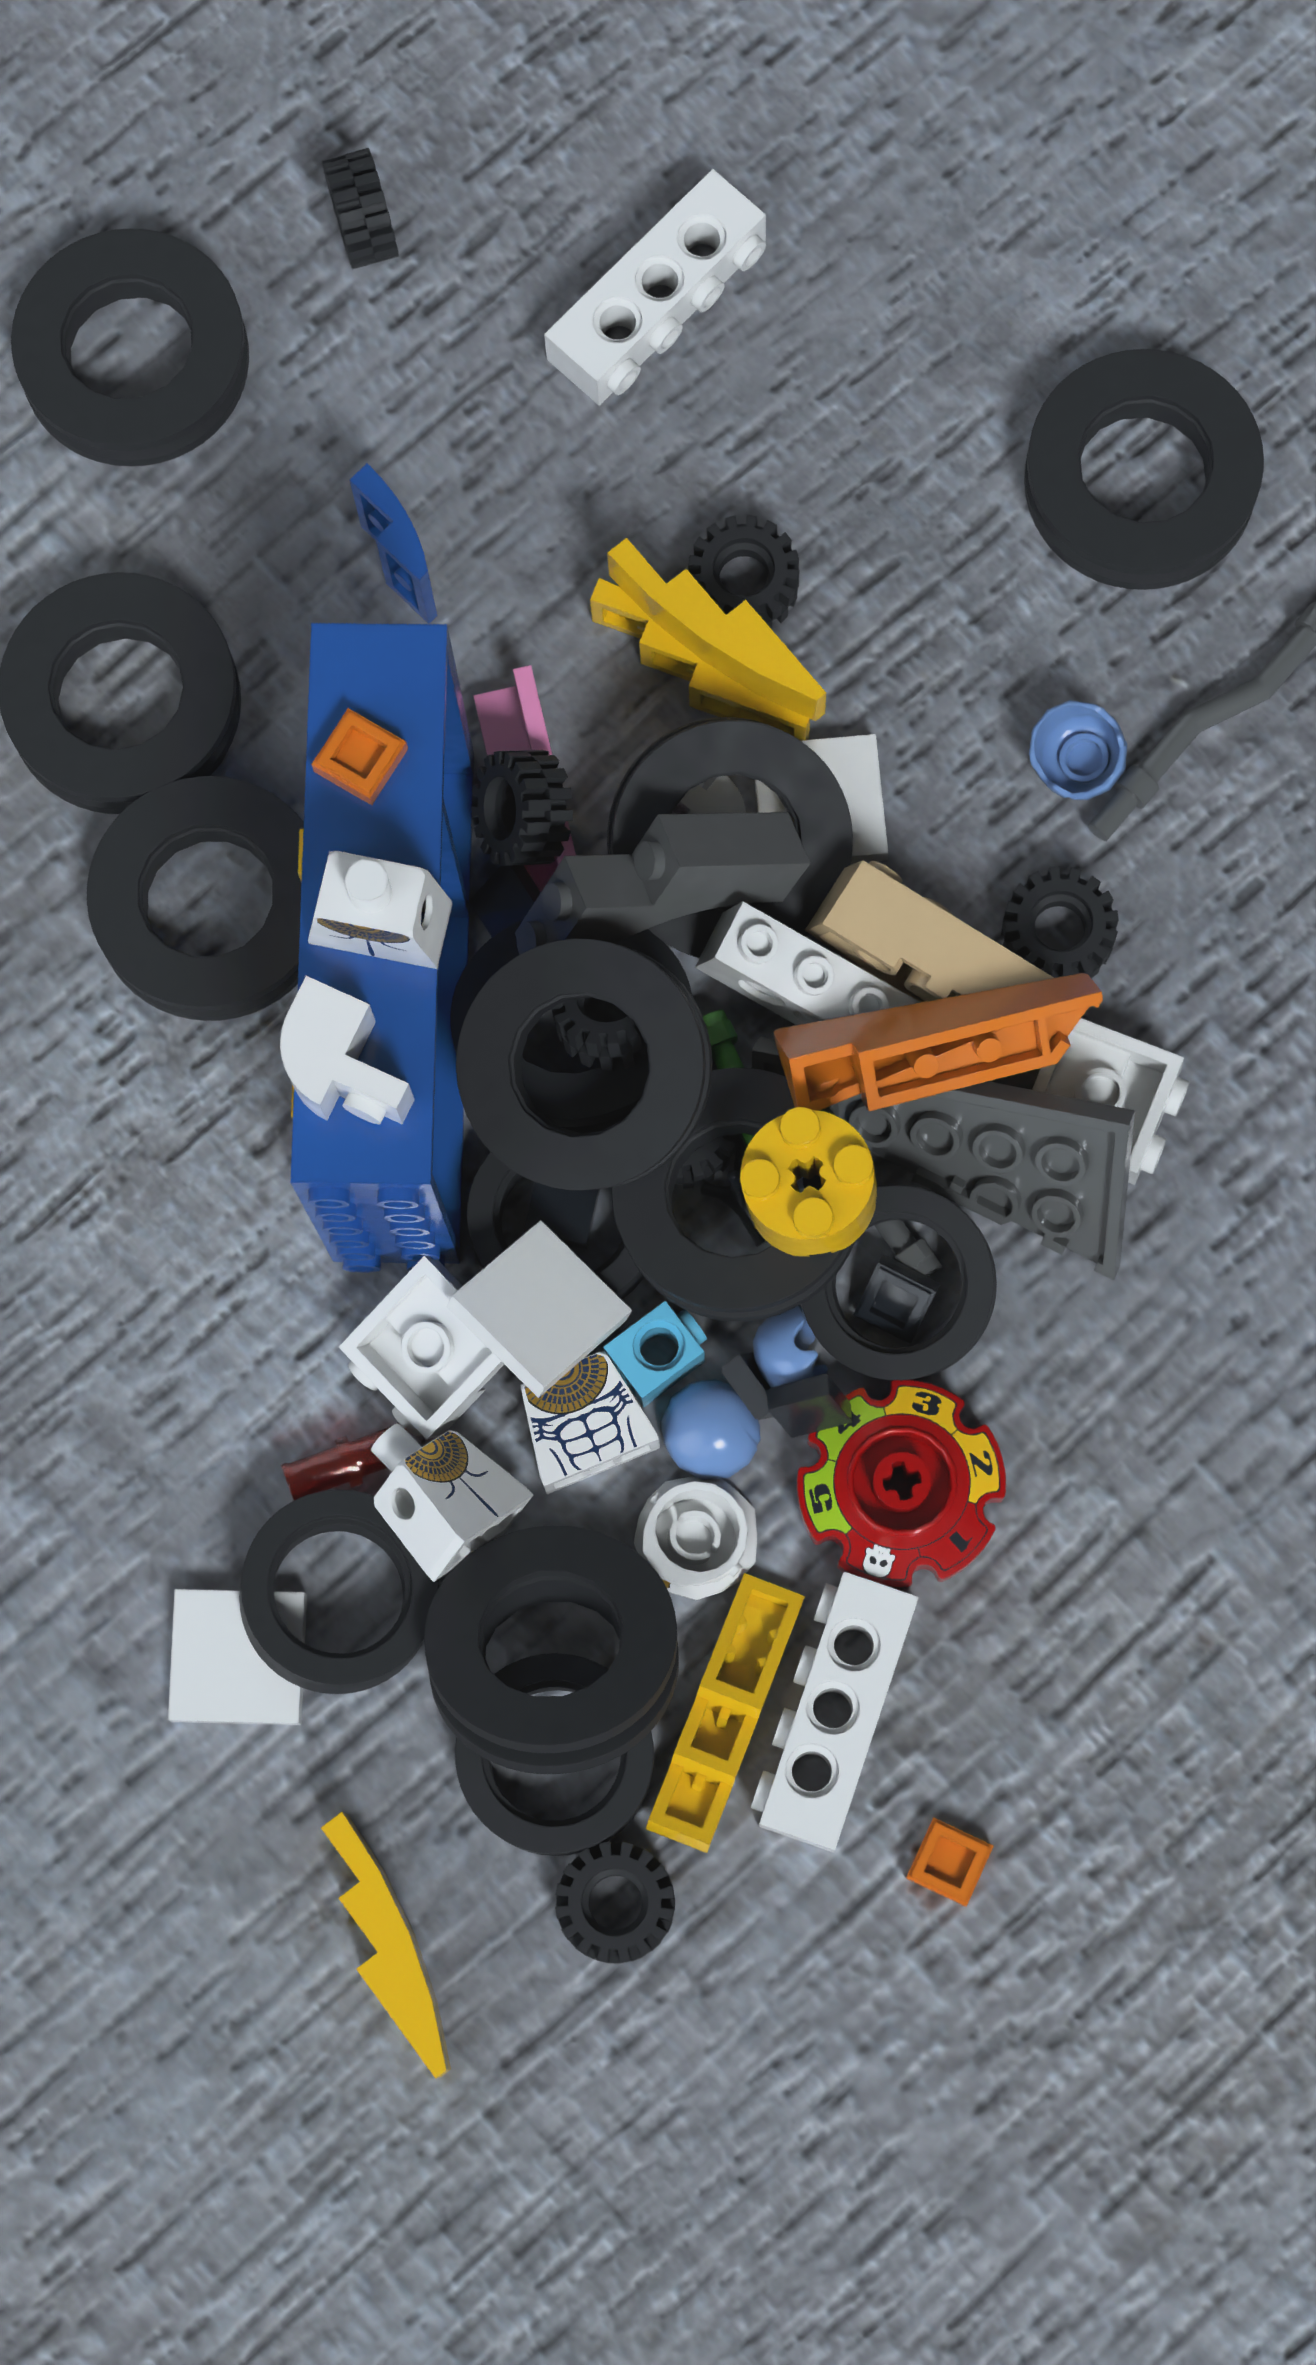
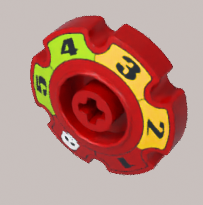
(942, 1519)

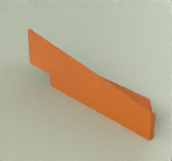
(933, 1043)

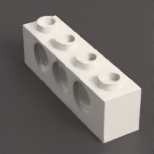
(708, 215)
(790, 970)
(884, 1619)

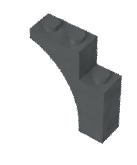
(674, 871)

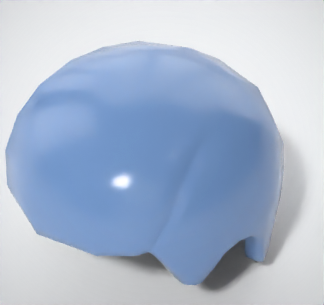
(1078, 750)
(782, 1349)
(709, 1430)

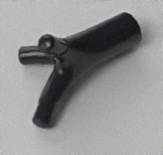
(734, 1197)

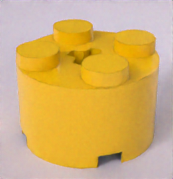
(804, 1146)

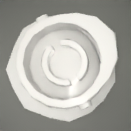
(697, 1536)

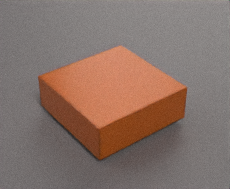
(359, 756)
(949, 1862)

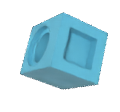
(650, 1380)

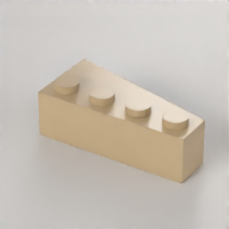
(911, 938)

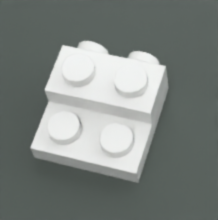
(1123, 1074)
(421, 1352)

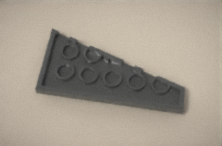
(1008, 1157)

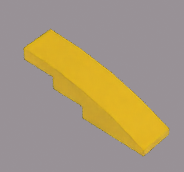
(732, 643)
(708, 687)
(725, 1713)
(397, 1969)

